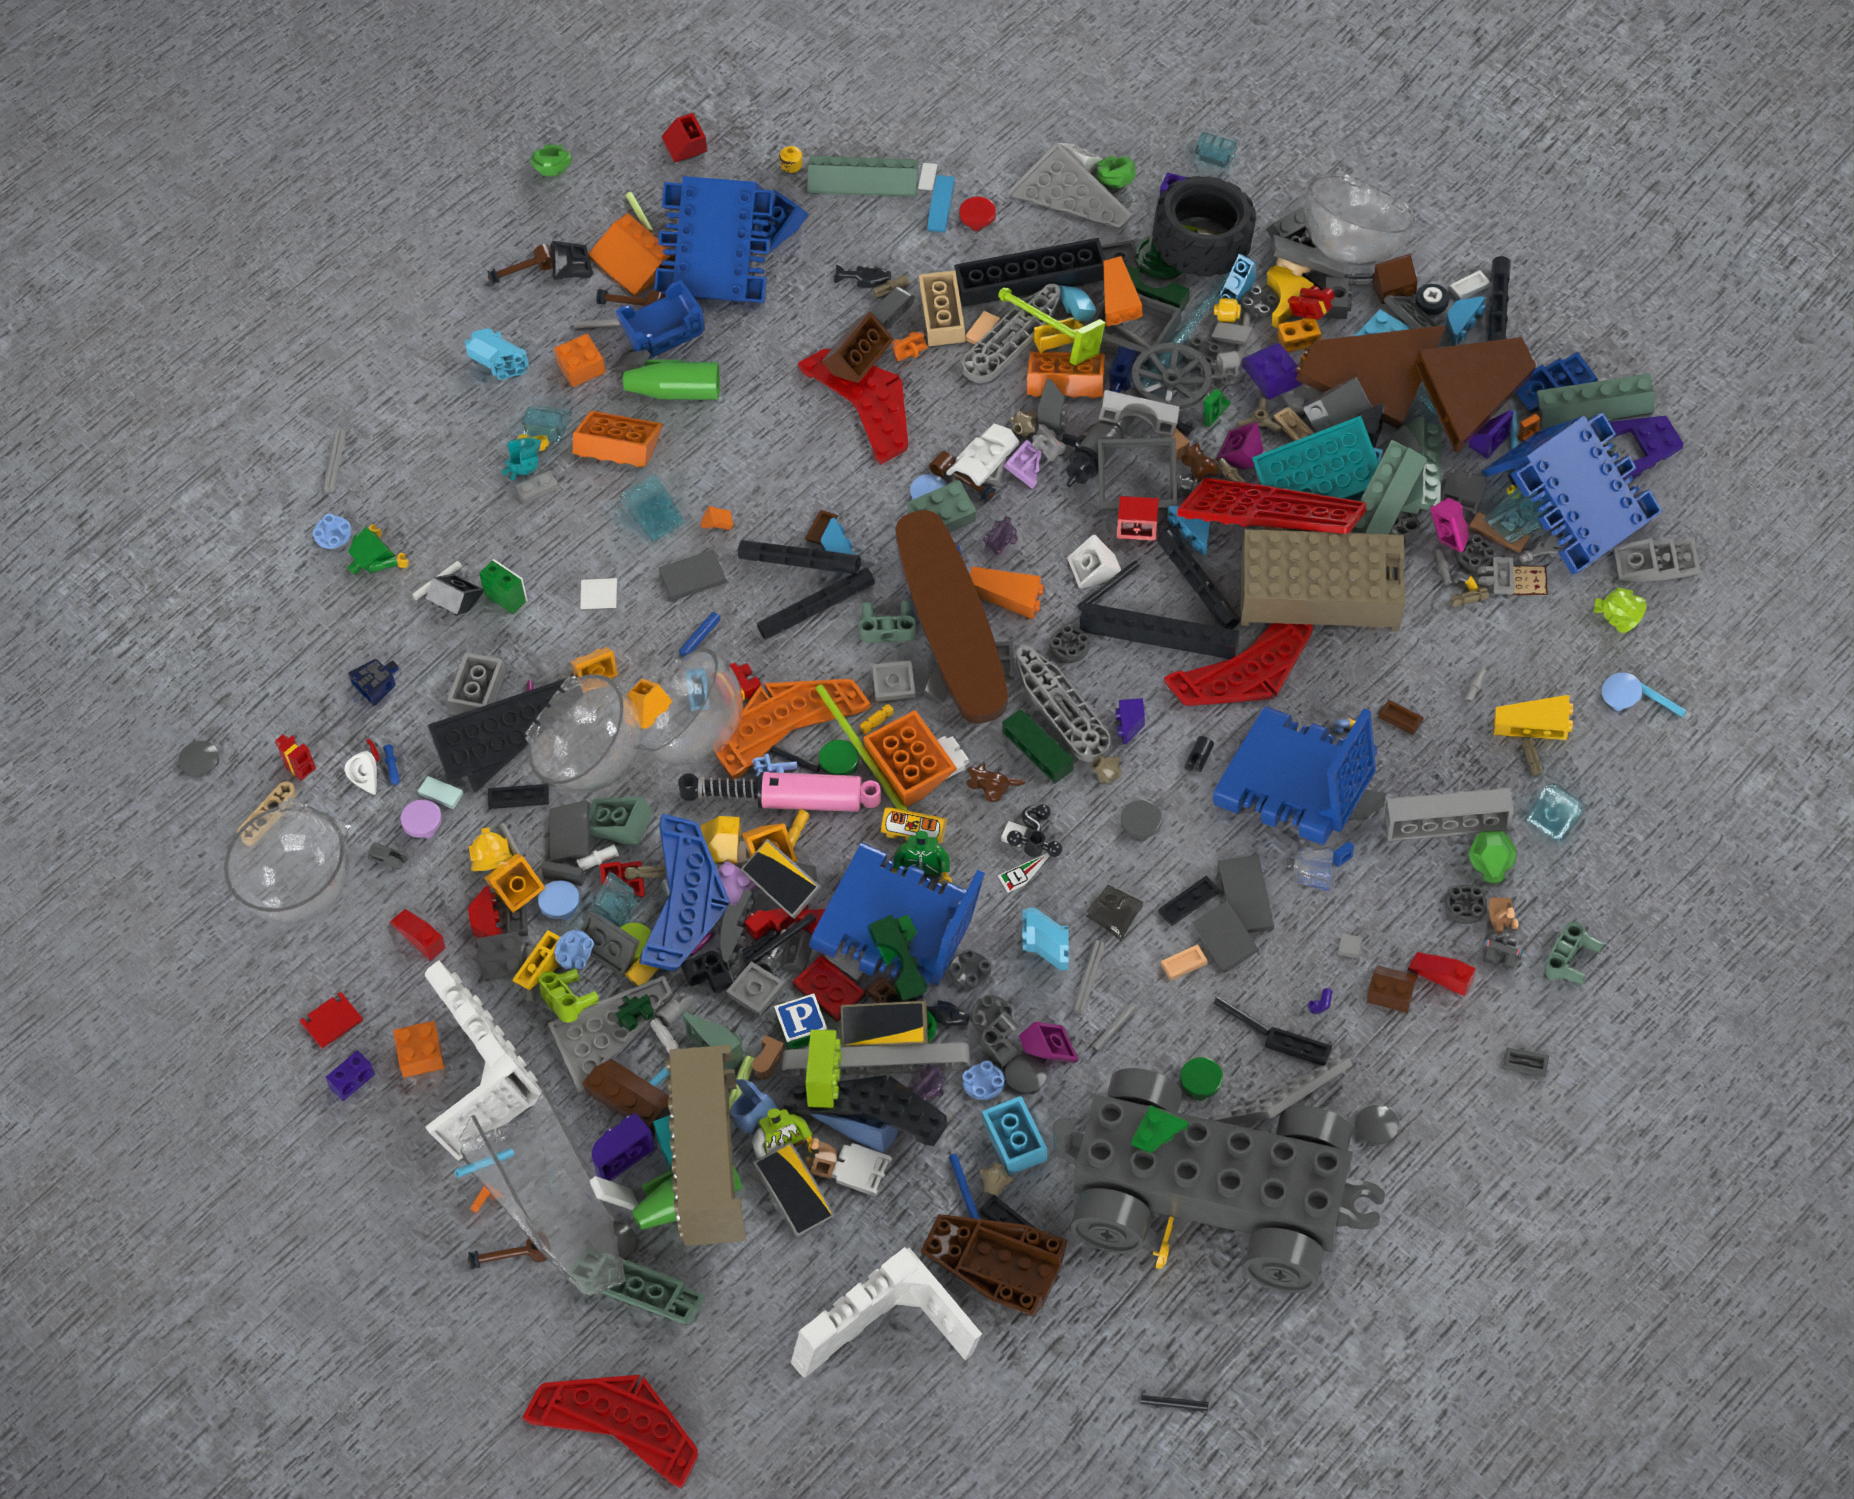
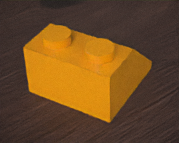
(599, 662)
(515, 882)

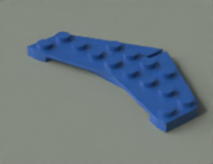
(695, 895)

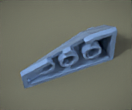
(866, 1132)

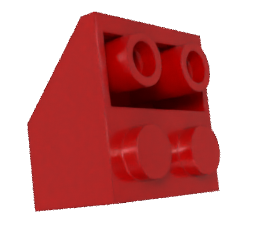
(684, 138)
(1137, 518)

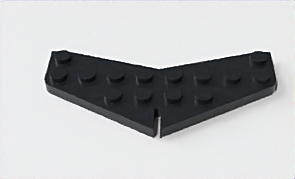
(879, 1101)

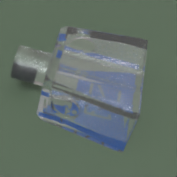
(1313, 867)

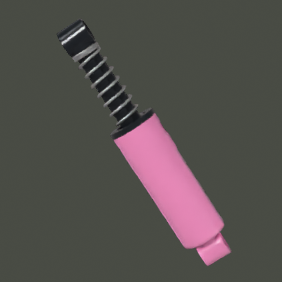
(789, 791)

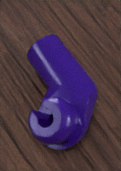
(1323, 1004)

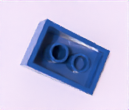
(785, 220)

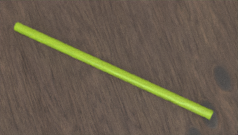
(860, 747)

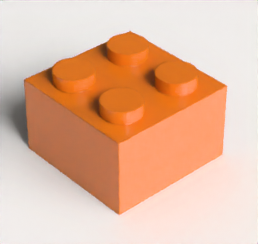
(579, 360)
(418, 1049)

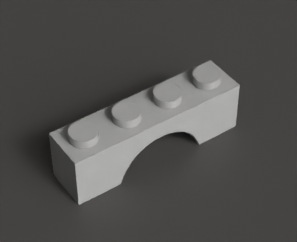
(1160, 415)

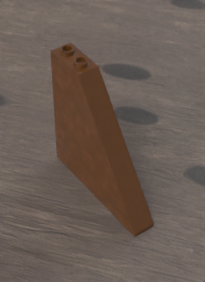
(1378, 361)
(1473, 382)

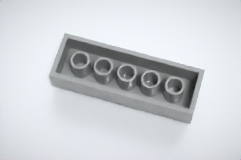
(1448, 814)

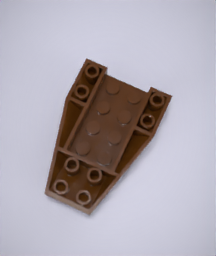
(998, 1259)

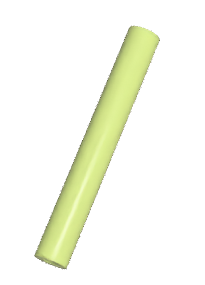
(639, 212)

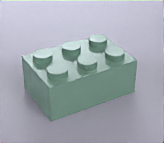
(949, 503)

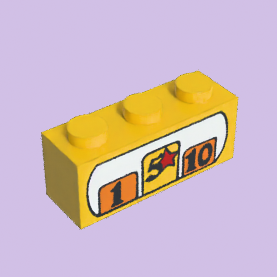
(907, 823)

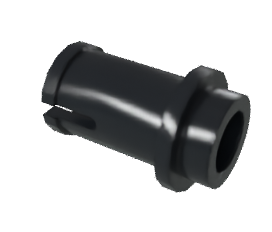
(1184, 427)

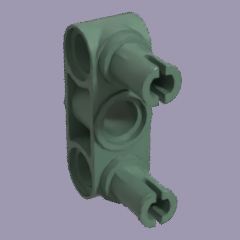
(887, 628)
(1565, 951)

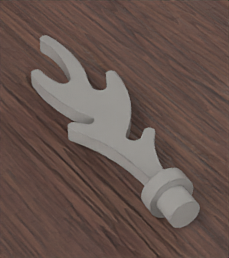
(1549, 547)

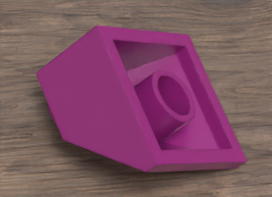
(1241, 446)
(1048, 1042)

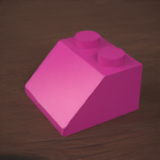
(1450, 524)

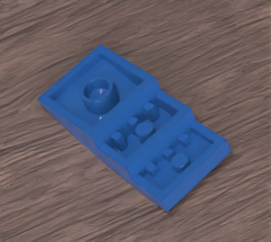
(1557, 374)

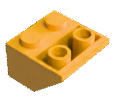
(649, 701)

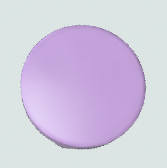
(421, 818)

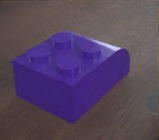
(1272, 370)
(622, 1147)

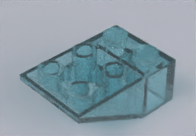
(652, 507)

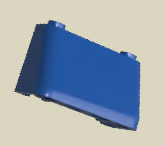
(664, 322)

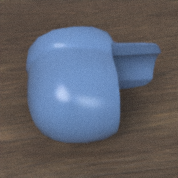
(750, 1107)

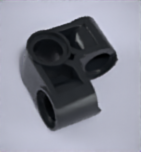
(697, 970)

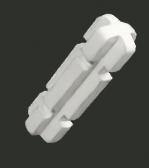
(663, 1034)

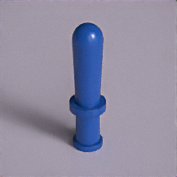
(391, 760)

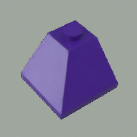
(1492, 434)

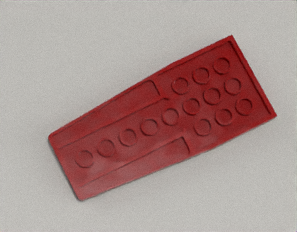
(1270, 507)

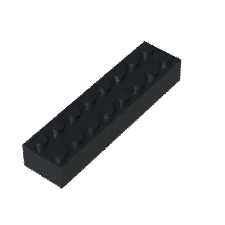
(1030, 271)

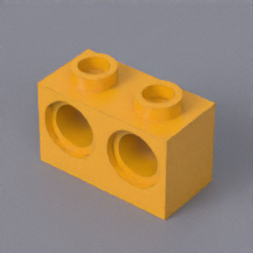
(1298, 334)

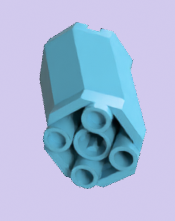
(497, 354)
(1045, 938)

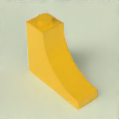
(1284, 285)

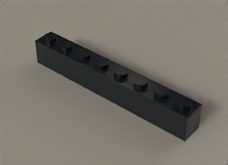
(1159, 631)

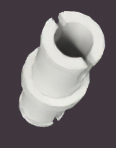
(598, 857)

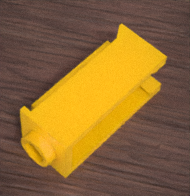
(1048, 337)

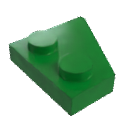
(1214, 407)
(1156, 1129)

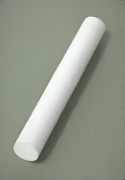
(424, 589)

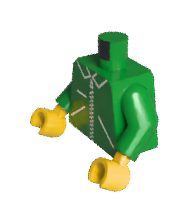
(372, 552)
(925, 854)

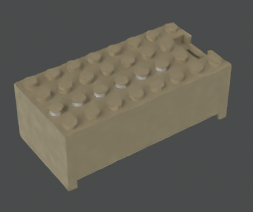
(1322, 578)
(703, 1146)

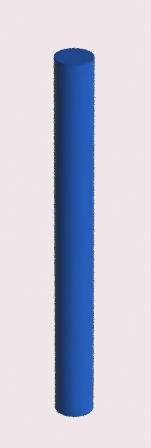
(963, 1186)

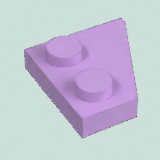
(1025, 464)
(735, 881)

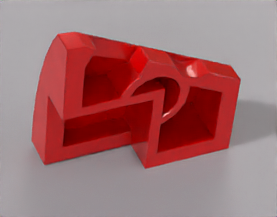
(619, 870)

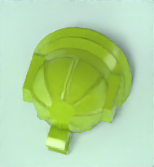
(1622, 609)

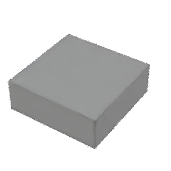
(1350, 946)

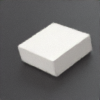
(1013, 826)

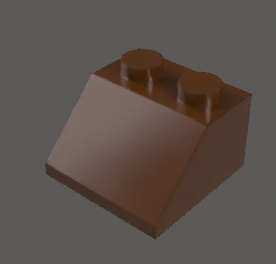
(1395, 278)
(1391, 988)

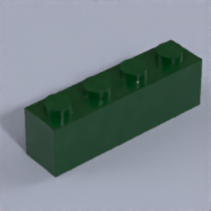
(1038, 745)

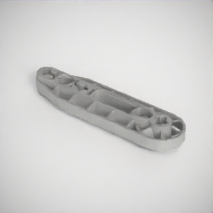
(984, 356)
(1081, 731)

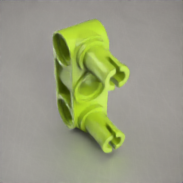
(559, 997)

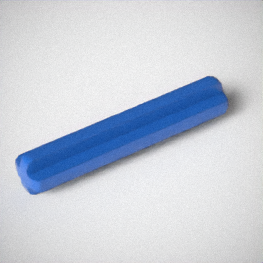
(699, 635)

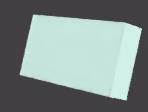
(440, 792)

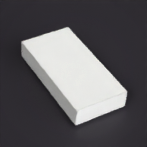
(1469, 285)

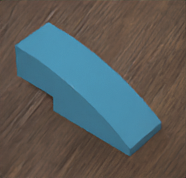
(941, 203)

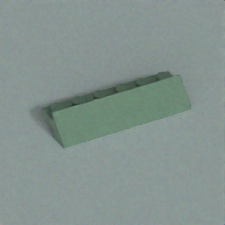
(862, 176)
(1613, 397)
(1427, 488)
(1389, 489)
(657, 1293)

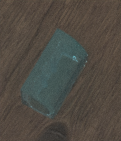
(1215, 150)

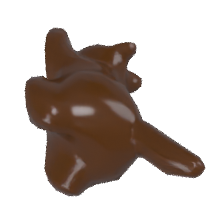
(1199, 462)
(992, 783)

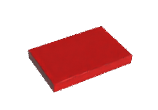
(829, 986)

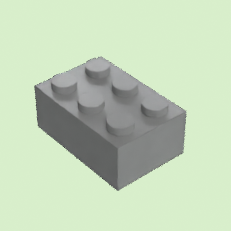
(476, 683)

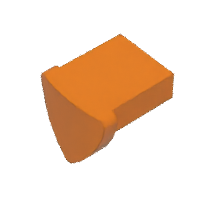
(1529, 427)
(717, 518)
(481, 1199)

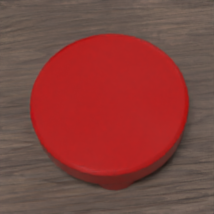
(977, 212)

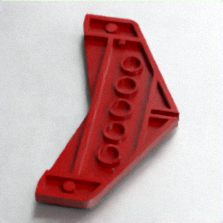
(877, 401)
(1245, 675)
(611, 1409)

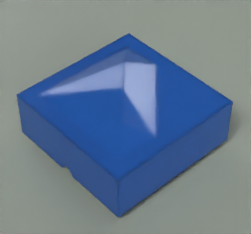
(1343, 854)

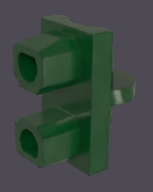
(632, 1009)

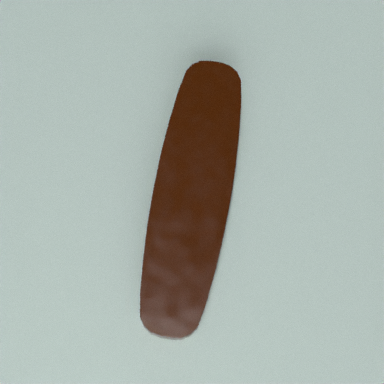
(952, 616)

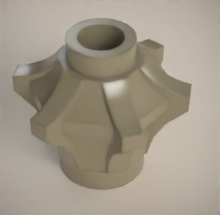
(1024, 423)
(1106, 768)
(995, 1179)

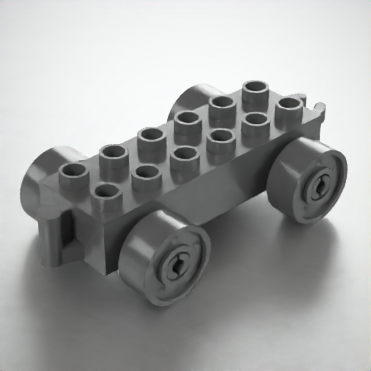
(1277, 1187)

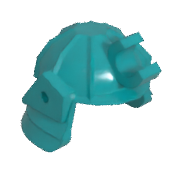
(522, 457)

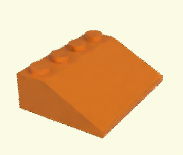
(630, 255)
(1071, 380)
(616, 438)
(909, 757)

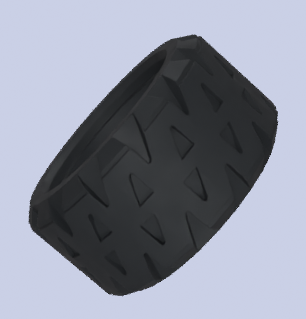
(1209, 199)

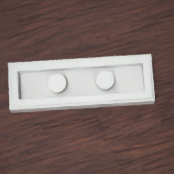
(613, 1193)

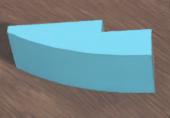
(1077, 303)

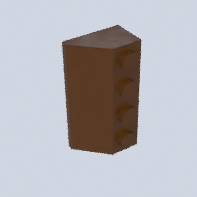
(858, 349)
(626, 1093)

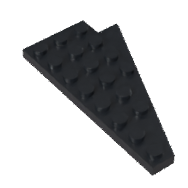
(489, 736)

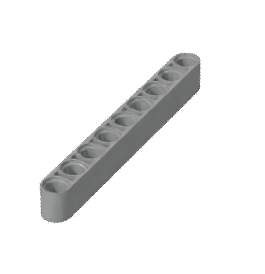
(886, 1059)

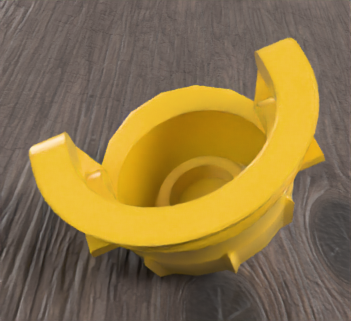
(488, 851)

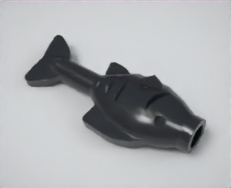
(866, 276)
(948, 1013)

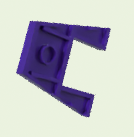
(1654, 436)

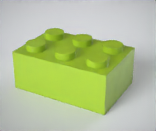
(823, 1068)

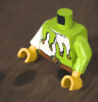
(778, 1130)

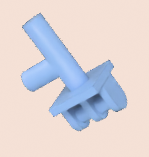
(763, 764)

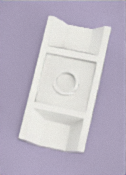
(985, 453)

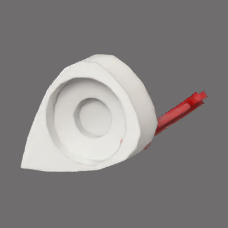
(363, 770)

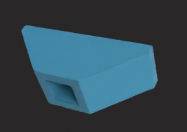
(1240, 279)
(1463, 317)
(1193, 530)
(834, 539)

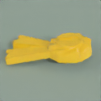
(1164, 1250)

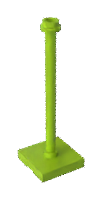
(1086, 339)

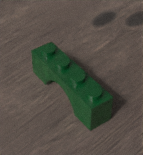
(1172, 294)
(887, 934)

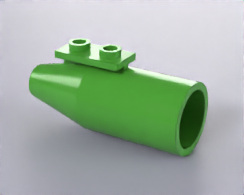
(675, 380)
(659, 1201)

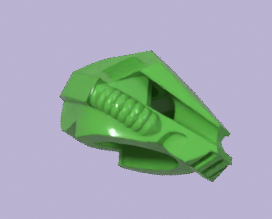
(551, 160)
(1116, 178)
(1492, 855)

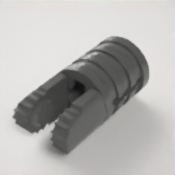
(387, 856)

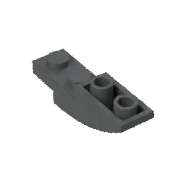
(732, 928)

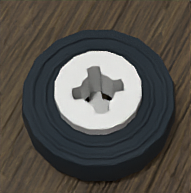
(1432, 299)

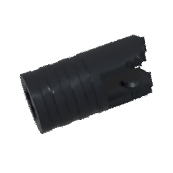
(1199, 754)

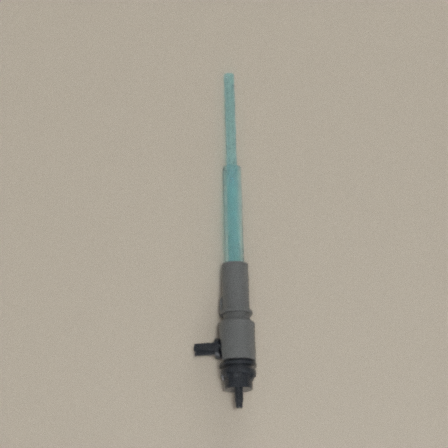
(1085, 456)

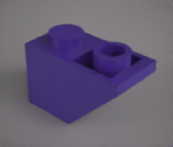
(1131, 718)

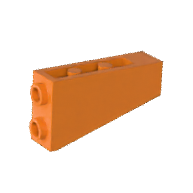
(1120, 294)
(1009, 590)

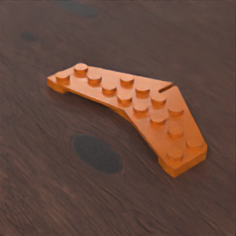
(790, 707)

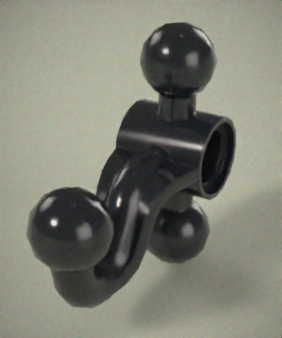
(1035, 839)

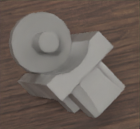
(1046, 442)

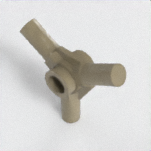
(1261, 417)

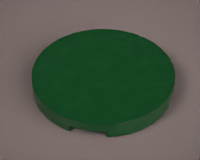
(1151, 262)

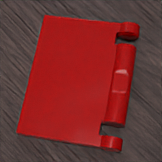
(331, 1020)

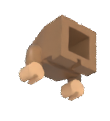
(1501, 912)
(824, 1159)

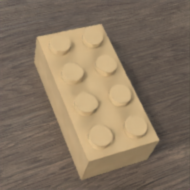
(941, 308)

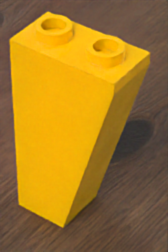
(1535, 719)

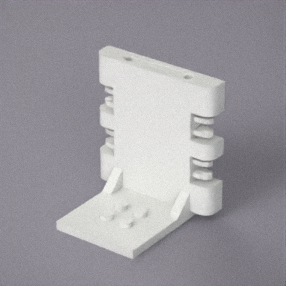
(505, 1083)
(898, 1282)

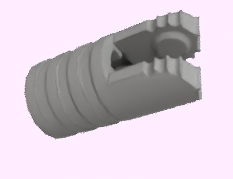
(675, 1008)

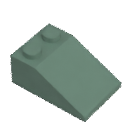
(619, 819)
(709, 1034)

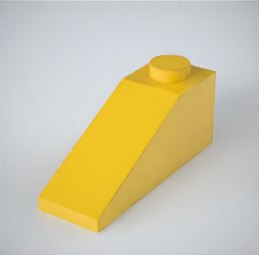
(540, 961)

